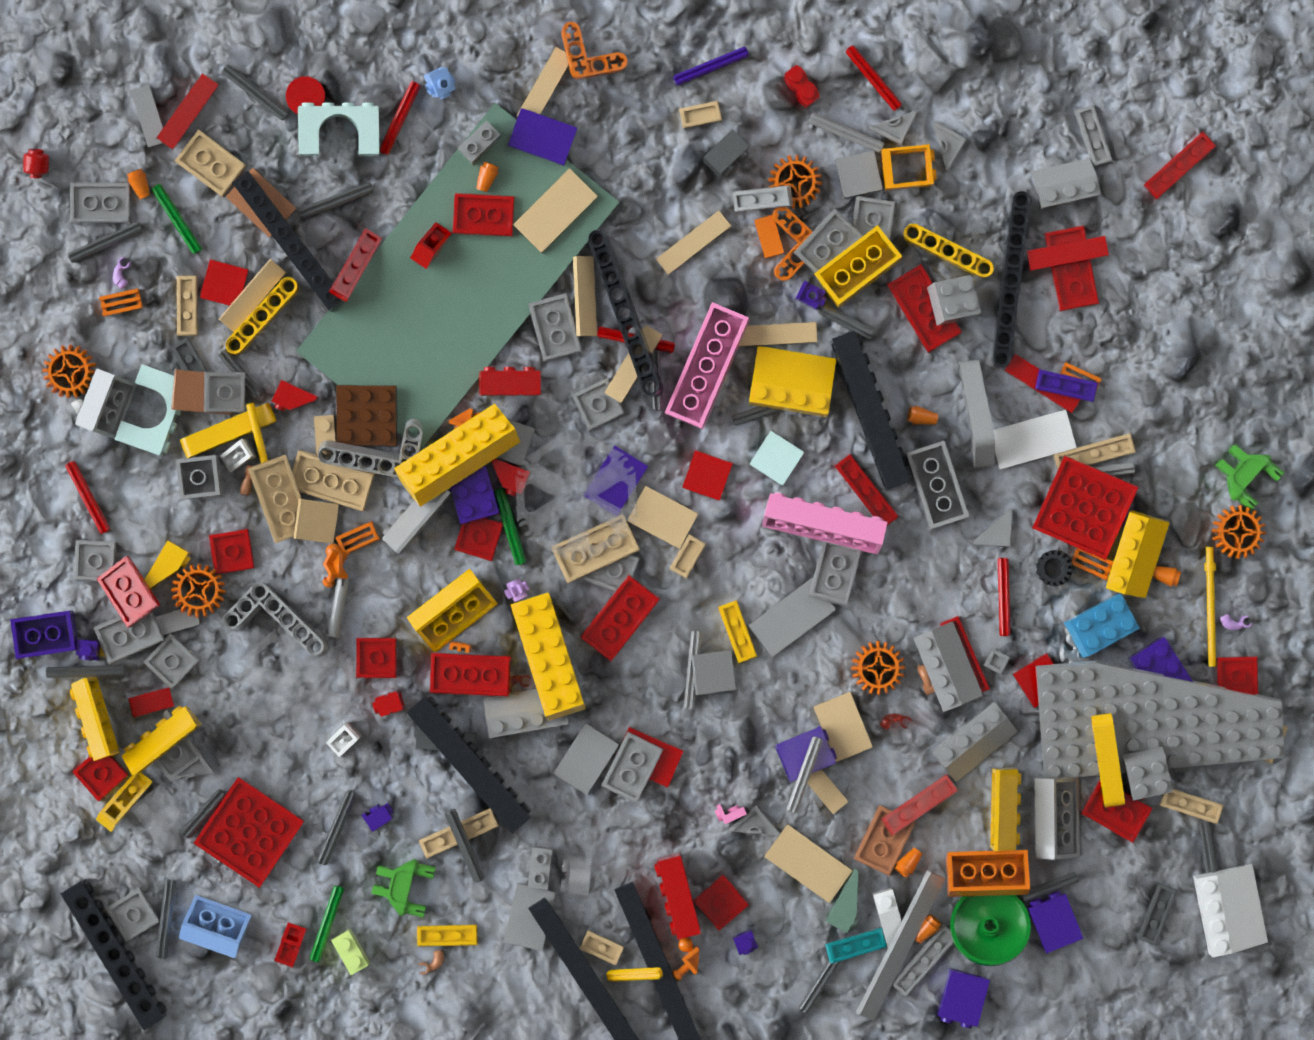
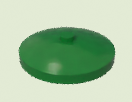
(990, 928)

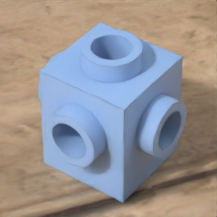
(439, 82)

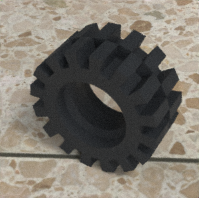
(1049, 579)

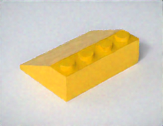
(792, 381)
(95, 718)

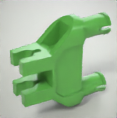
(1244, 472)
(400, 886)

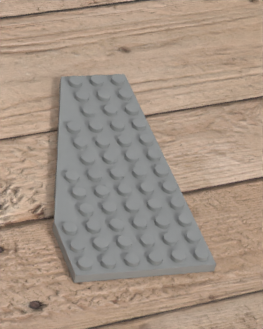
(1187, 719)

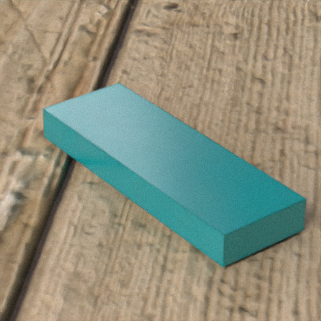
(855, 945)

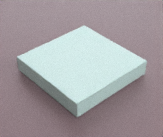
(776, 458)

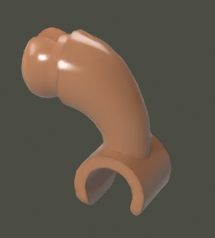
(246, 485)
(927, 686)
(437, 962)

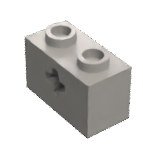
(479, 142)
(540, 867)

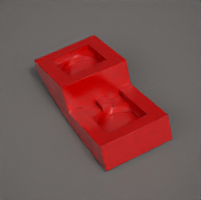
(150, 702)
(290, 945)

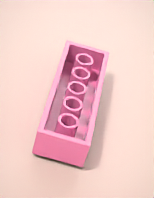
(707, 366)
(824, 523)

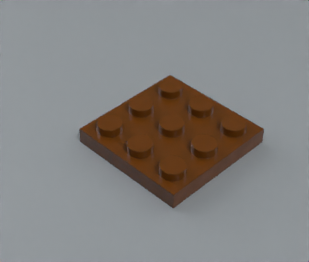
(367, 414)

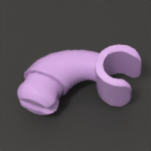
(118, 278)
(1230, 624)

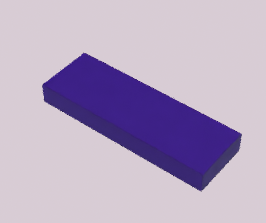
(1066, 385)

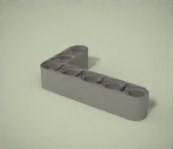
(978, 414)
(377, 456)
(279, 615)

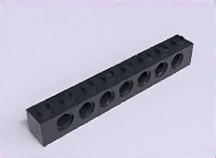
(287, 239)
(103, 949)

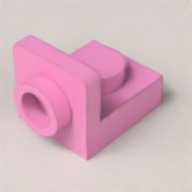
(733, 813)

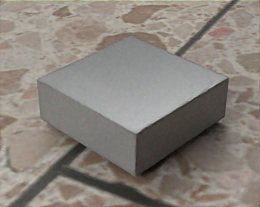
(996, 661)

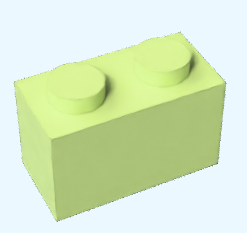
(350, 951)

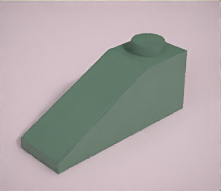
(844, 909)

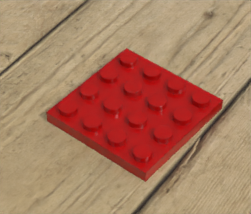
(1085, 507)
(249, 832)

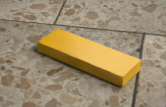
(737, 631)
(447, 935)

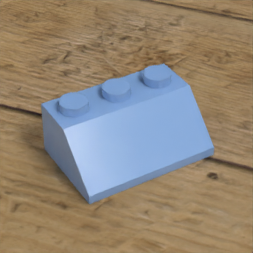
(214, 926)

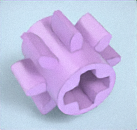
(516, 590)

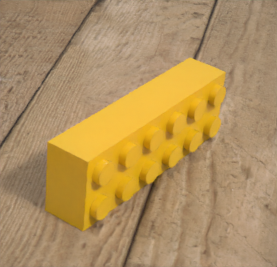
(457, 455)
(548, 656)

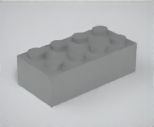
(936, 485)

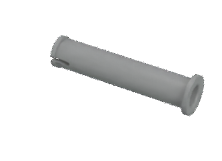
(338, 608)

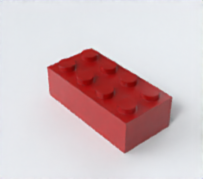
(678, 894)

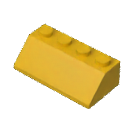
(858, 266)
(1137, 554)
(452, 610)
(161, 740)
(1004, 809)

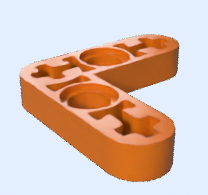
(588, 63)
(799, 238)

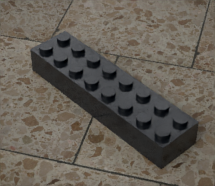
(870, 411)
(469, 764)

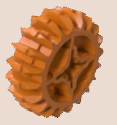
(804, 179)
(52, 375)
(1238, 523)
(191, 596)
(878, 658)

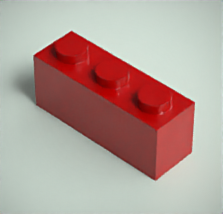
(509, 382)

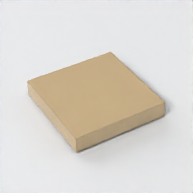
(316, 521)

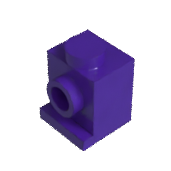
(803, 297)
(88, 649)
(378, 816)
(745, 942)

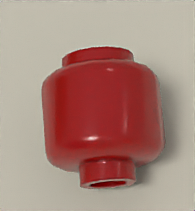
(36, 163)

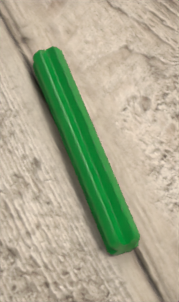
(176, 219)
(509, 526)
(327, 923)

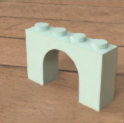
(363, 117)
(156, 438)

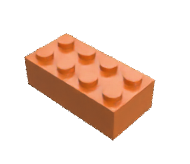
(987, 873)

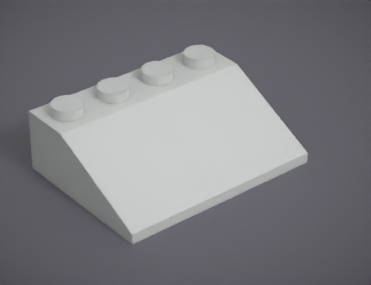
(1230, 910)

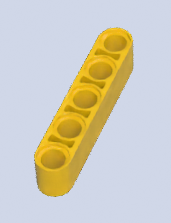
(958, 251)
(252, 319)
(225, 431)
(1108, 760)

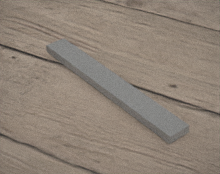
(900, 945)

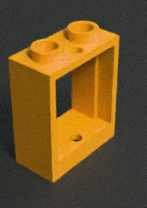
(887, 167)

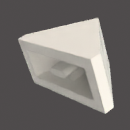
(237, 455)
(344, 739)

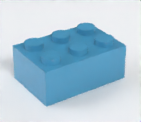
(1101, 625)

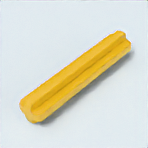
(634, 974)

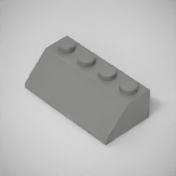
(412, 522)
(948, 666)
(517, 714)
(974, 741)
(1057, 818)

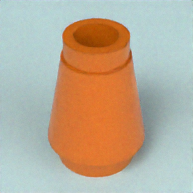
(487, 175)
(139, 183)
(921, 416)
(1167, 575)
(908, 863)
(928, 928)

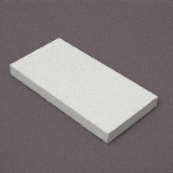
(1033, 439)

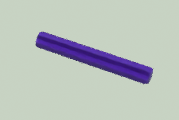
(711, 66)

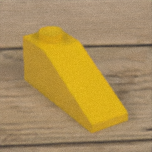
(168, 563)
(123, 801)

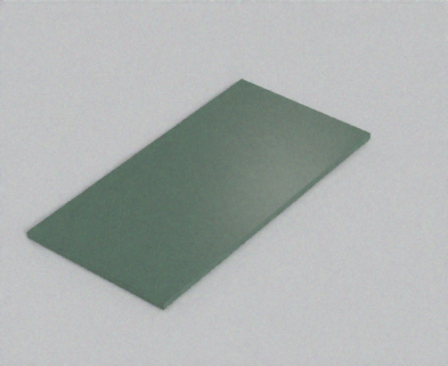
(451, 320)

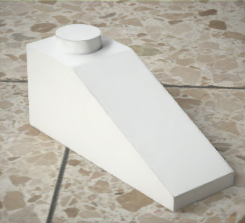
(887, 912)

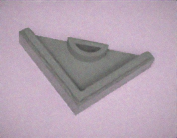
(895, 128)
(949, 144)
(998, 533)
(755, 823)

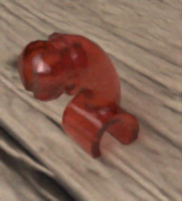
(518, 679)
(892, 718)

